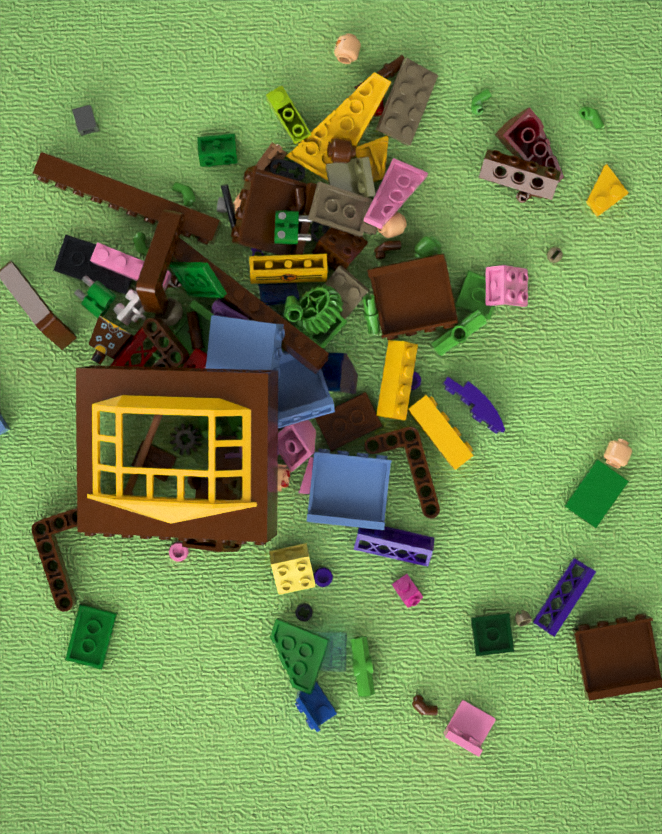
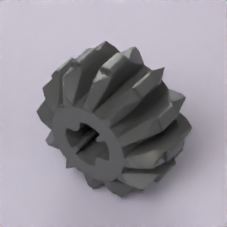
(180, 443)

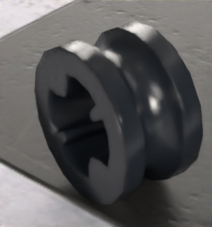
(301, 617)

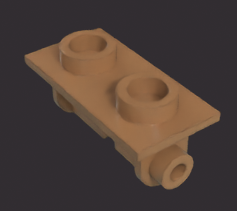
(272, 153)

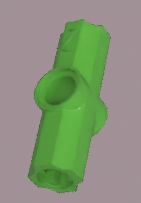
(468, 324)
(362, 666)

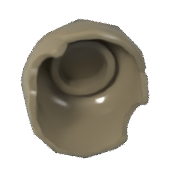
(173, 313)

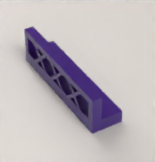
(396, 540)
(569, 602)

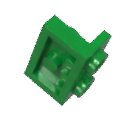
(217, 150)

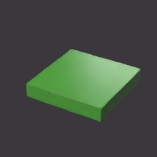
(473, 295)

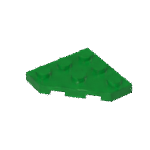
(299, 653)

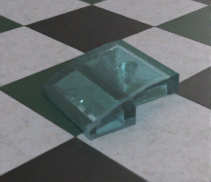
(336, 652)

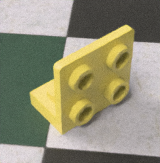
(292, 569)

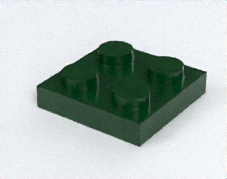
(492, 634)

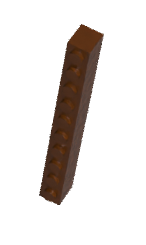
(122, 196)
(250, 306)

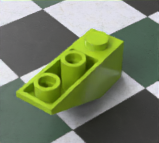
(287, 114)

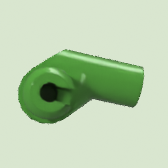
(477, 102)
(592, 115)
(187, 193)
(140, 245)

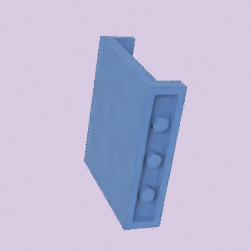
(244, 344)
(301, 393)
(349, 489)

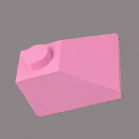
(296, 443)

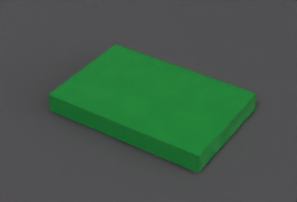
(198, 279)
(596, 493)
(91, 636)

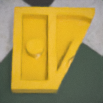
(377, 154)
(606, 191)

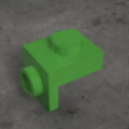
(204, 425)

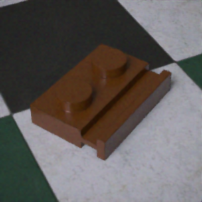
(157, 458)

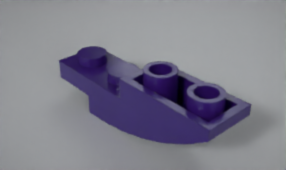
(482, 409)

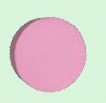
(178, 552)

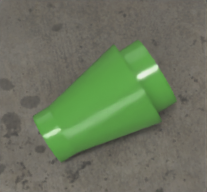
(292, 310)

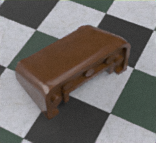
(226, 489)

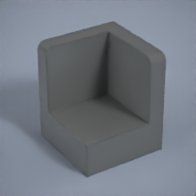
(85, 120)

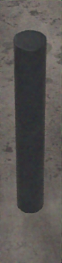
(229, 204)

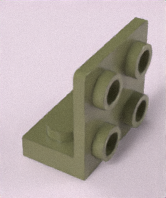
(352, 177)

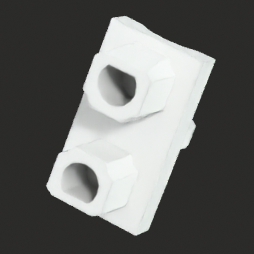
(133, 310)

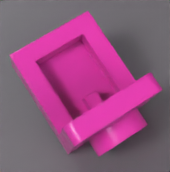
(407, 591)

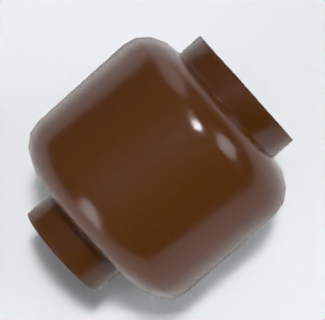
(341, 150)

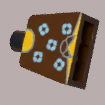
(108, 340)

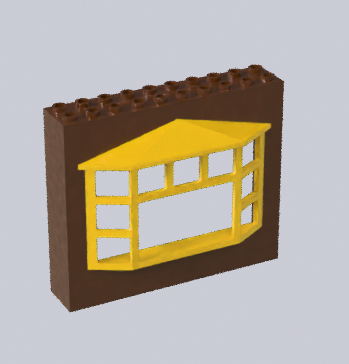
(190, 393)

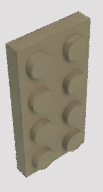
(407, 102)

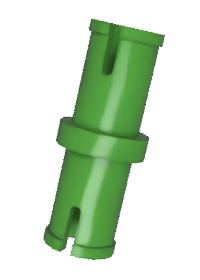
(371, 314)

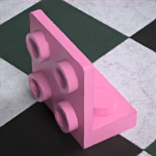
(506, 286)
(469, 727)

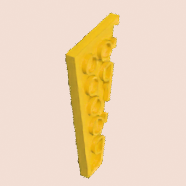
(347, 121)

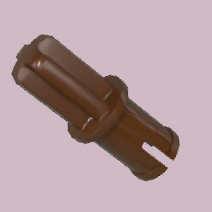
(194, 330)

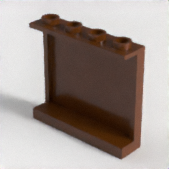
(260, 199)
(413, 296)
(617, 657)

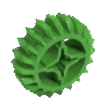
(320, 309)

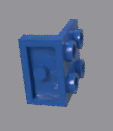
(315, 706)

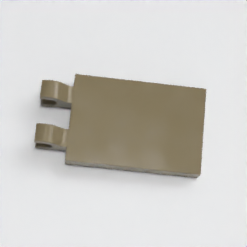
(341, 210)

